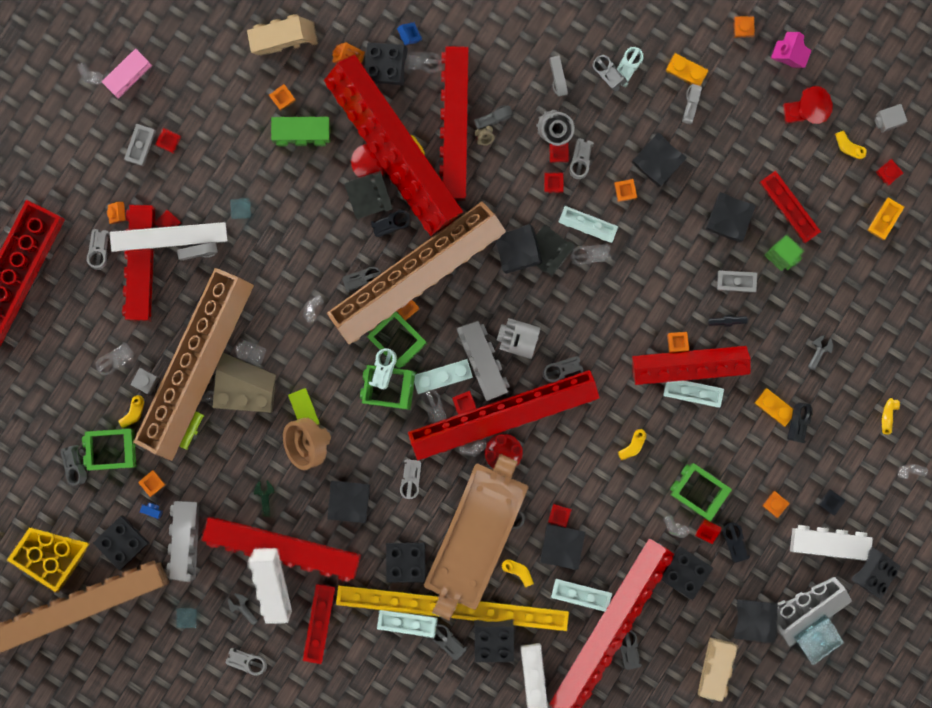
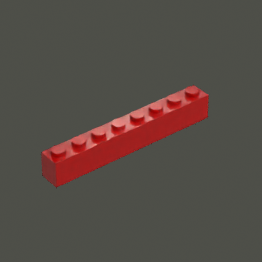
(455, 120)

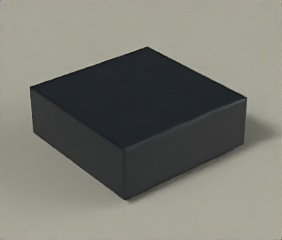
(831, 502)

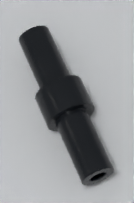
(727, 321)

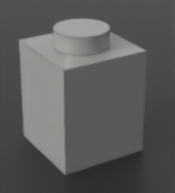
(890, 118)
(145, 381)

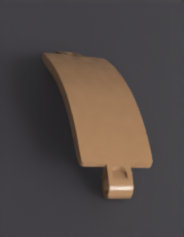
(476, 537)

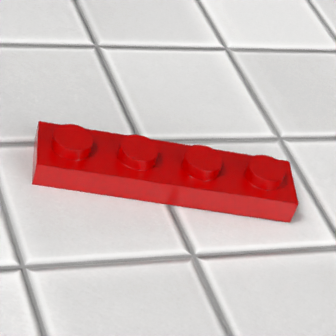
(790, 207)
(319, 623)

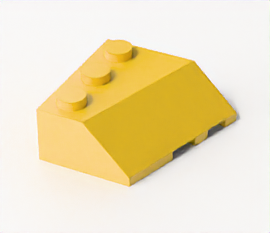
(48, 557)

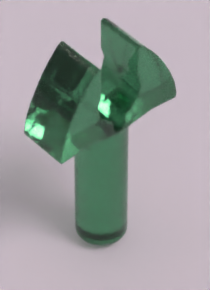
(265, 497)

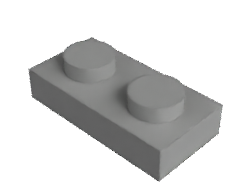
(139, 145)
(737, 281)

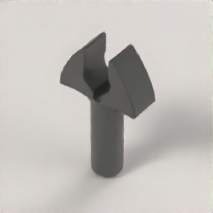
(819, 351)
(242, 608)

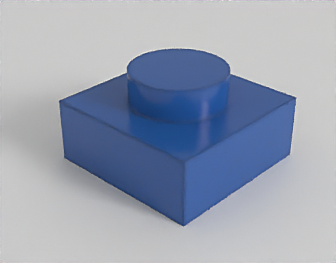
(409, 33)
(151, 510)

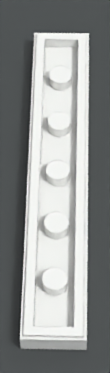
(168, 236)

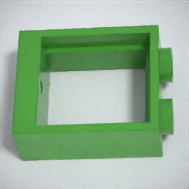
(410, 353)
(406, 394)
(129, 447)
(716, 502)

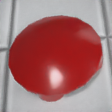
(815, 105)
(365, 162)
(504, 445)

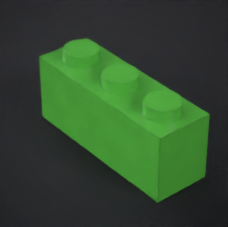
(300, 130)
(784, 253)

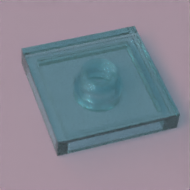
(819, 639)

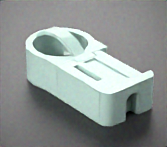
(626, 67)
(383, 372)

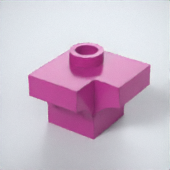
(792, 50)

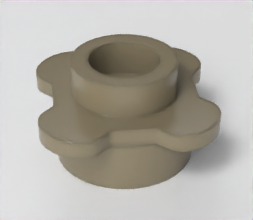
(485, 135)

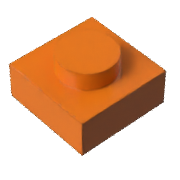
(744, 26)
(282, 97)
(625, 190)
(116, 212)
(407, 311)
(678, 342)
(152, 483)
(775, 504)

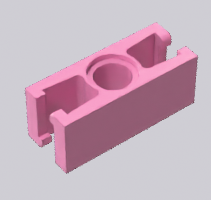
(126, 73)

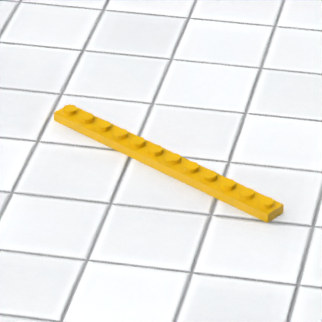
(425, 605)

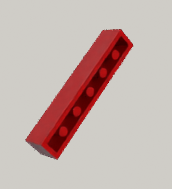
(139, 268)
(691, 365)

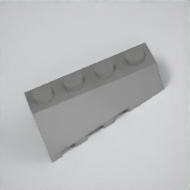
(482, 360)
(184, 540)
(808, 607)

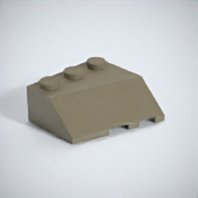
(243, 386)

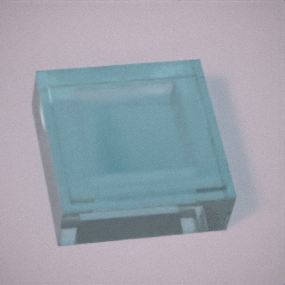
(240, 208)
(186, 617)

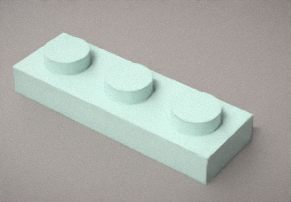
(588, 224)
(442, 376)
(694, 393)
(581, 595)
(407, 623)

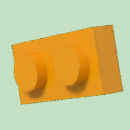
(686, 70)
(885, 218)
(774, 407)

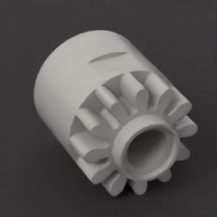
(564, 128)
(518, 338)

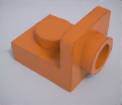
(346, 50)

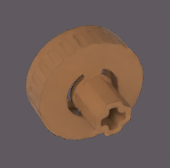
(307, 449)

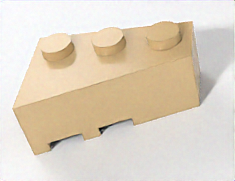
(281, 34)
(717, 669)

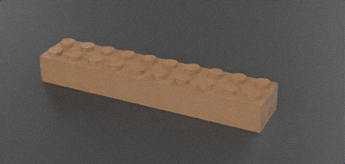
(416, 272)
(193, 364)
(81, 604)

